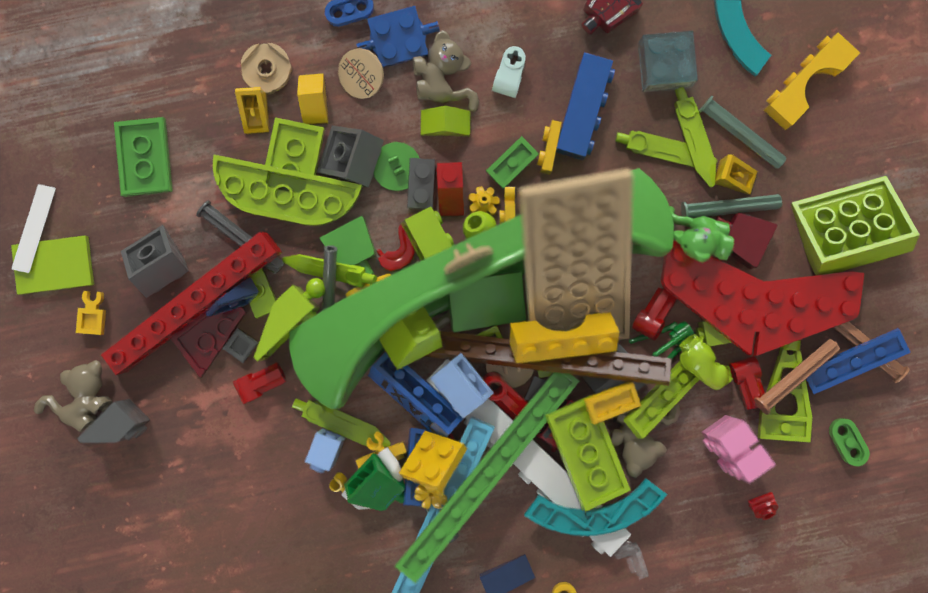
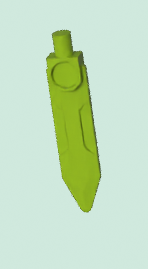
(695, 136)
(656, 147)
(345, 273)
(338, 422)

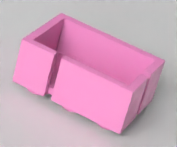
(731, 442)

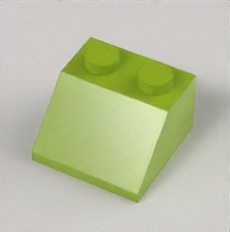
(411, 338)

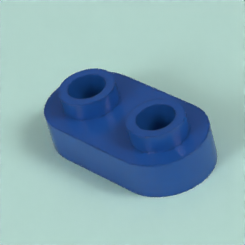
(349, 10)

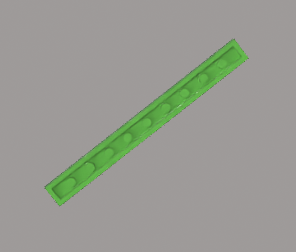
(485, 476)

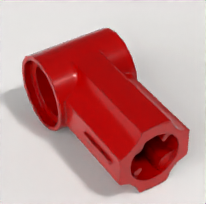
(652, 319)
(747, 376)
(254, 385)
(505, 395)

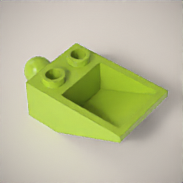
(288, 313)

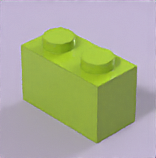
(427, 233)

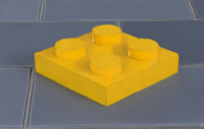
(433, 461)

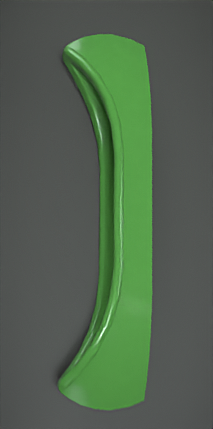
(343, 340)

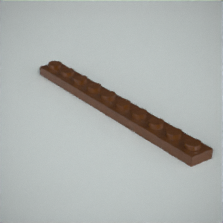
(601, 365)

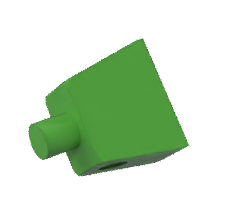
(352, 244)

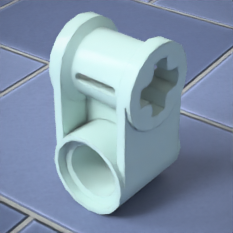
(509, 76)

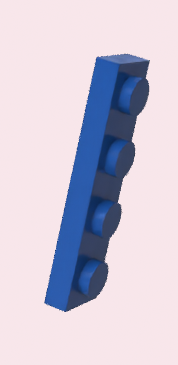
(859, 360)

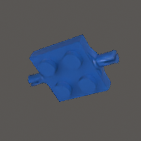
(398, 36)

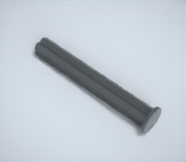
(232, 231)

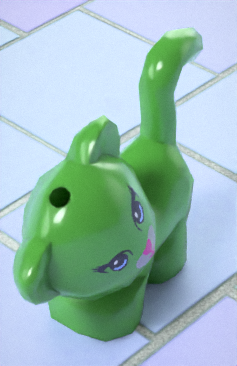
(704, 237)

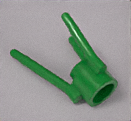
(678, 333)

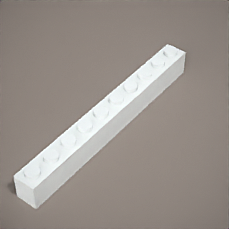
(541, 469)

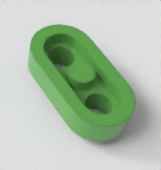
(848, 440)

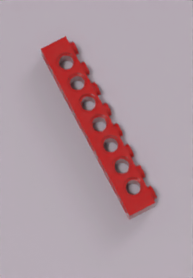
(191, 303)

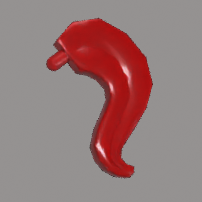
(400, 258)

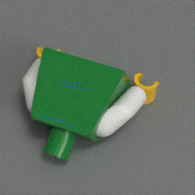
(375, 482)

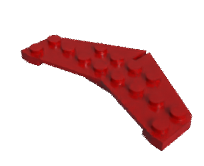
(774, 309)

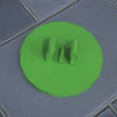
(393, 166)

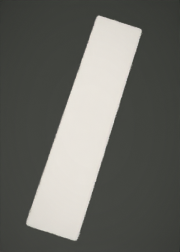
(33, 228)

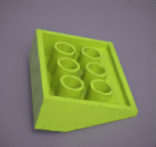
(854, 226)

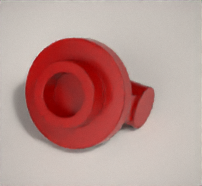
(764, 506)

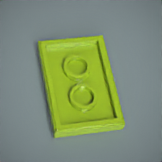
(56, 266)

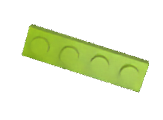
(660, 401)

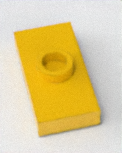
(612, 402)

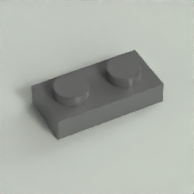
(420, 183)

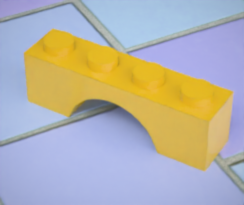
(831, 59)
(536, 343)

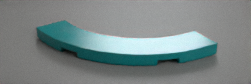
(739, 37)
(596, 520)

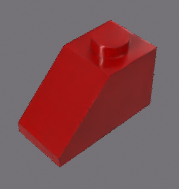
(450, 189)

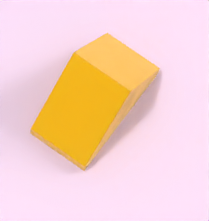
(312, 99)
(253, 109)
(735, 174)

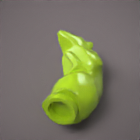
(700, 360)

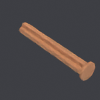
(856, 337)
(796, 376)

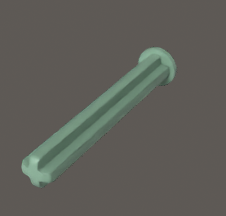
(743, 133)
(731, 206)

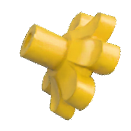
(479, 204)
(430, 497)

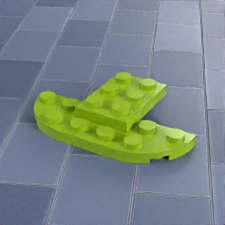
(288, 181)

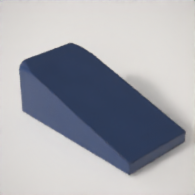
(236, 298)
(507, 575)

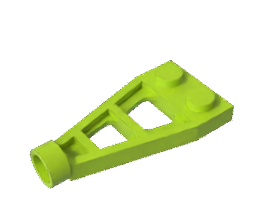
(782, 426)

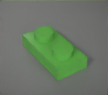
(512, 162)

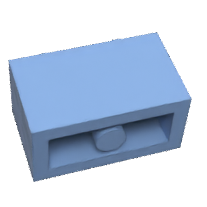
(462, 385)
(324, 450)

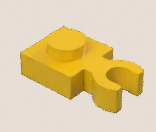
(509, 205)
(91, 319)

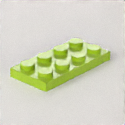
(587, 455)

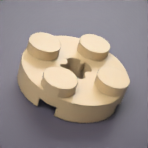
(280, 67)

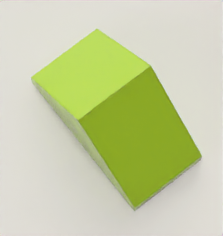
(445, 121)

